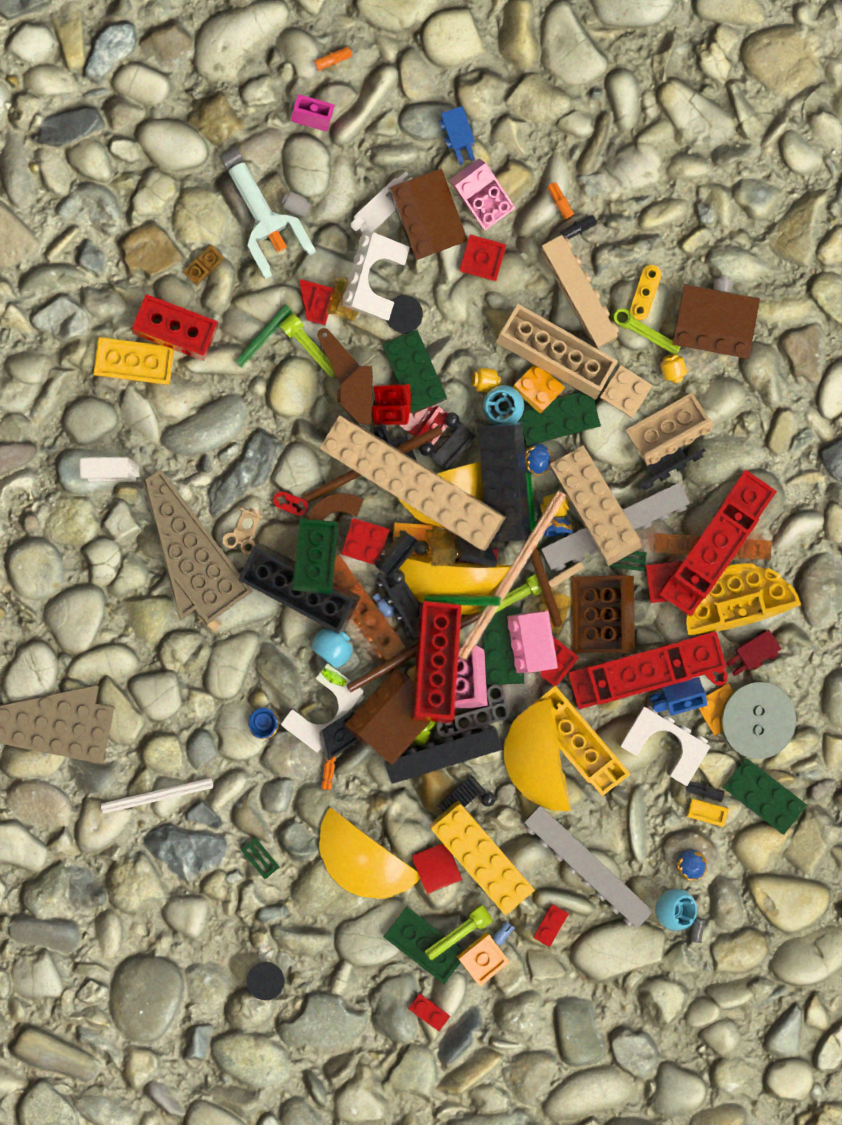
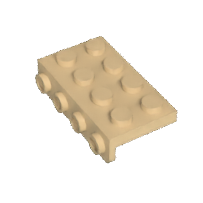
(669, 429)

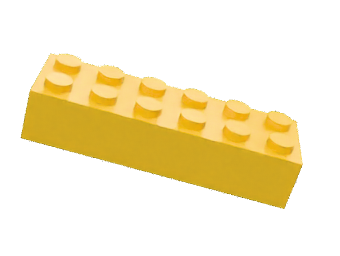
(481, 857)

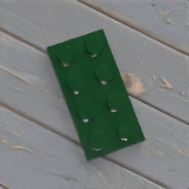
(414, 367)
(560, 418)
(315, 556)
(498, 650)
(764, 796)
(414, 936)

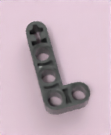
(472, 715)

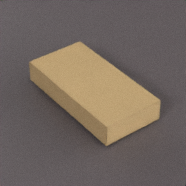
(566, 574)

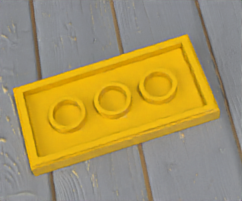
(133, 361)

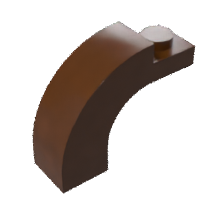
(336, 503)

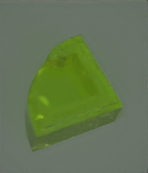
(333, 677)

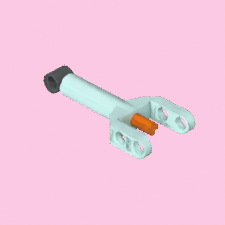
(266, 222)

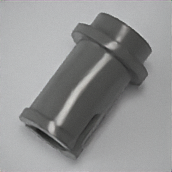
(697, 930)

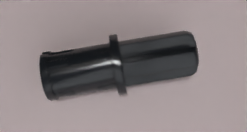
(579, 227)
(705, 791)

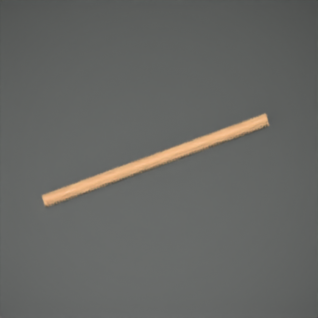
(512, 573)

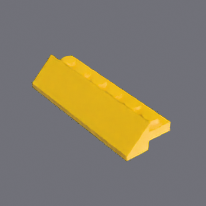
(584, 746)

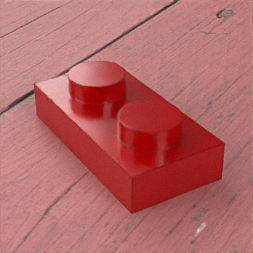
(550, 925)
(429, 1012)

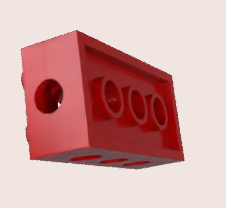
(175, 315)

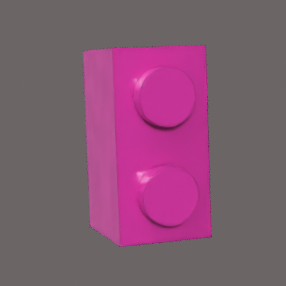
(312, 112)

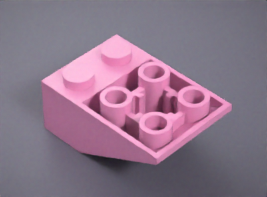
(482, 193)

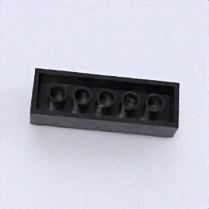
(505, 478)
(274, 576)
(444, 754)

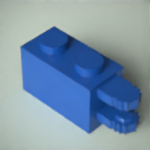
(458, 132)
(680, 697)

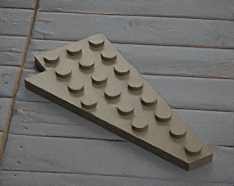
(195, 564)
(59, 725)

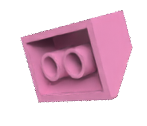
(532, 641)
(471, 680)

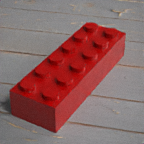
(436, 662)

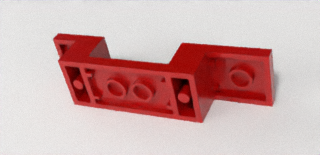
(718, 543)
(647, 670)

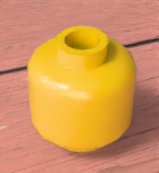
(673, 368)
(485, 379)
(563, 509)

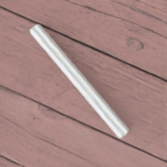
(157, 795)

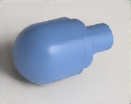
(383, 606)

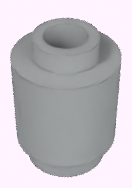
(296, 204)
(723, 284)

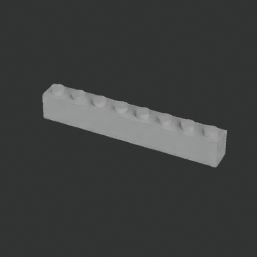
(639, 515)
(588, 866)

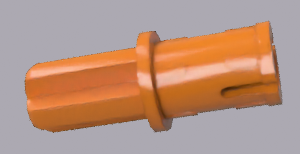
(333, 58)
(560, 201)

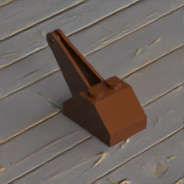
(354, 379)

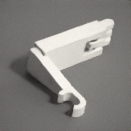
(377, 210)

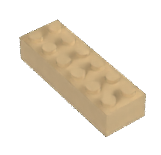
(578, 292)
(556, 351)
(595, 505)

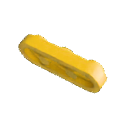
(641, 300)

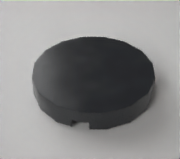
(405, 314)
(265, 981)

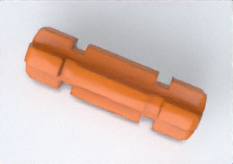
(328, 773)

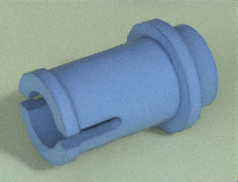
(502, 933)

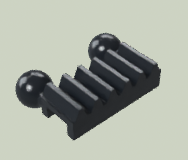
(452, 446)
(397, 555)
(466, 793)

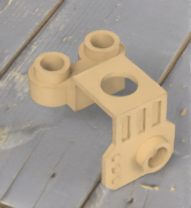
(242, 535)

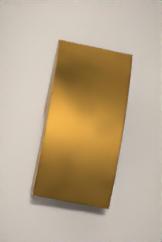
(204, 265)

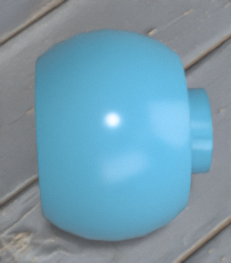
(507, 391)
(332, 647)
(676, 909)

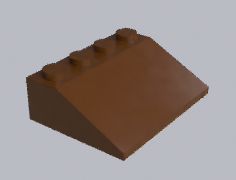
(428, 214)
(716, 321)
(603, 614)
(386, 718)

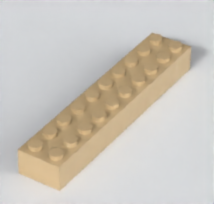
(412, 482)

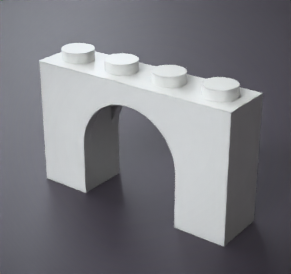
(358, 293)
(109, 469)
(308, 731)
(692, 748)

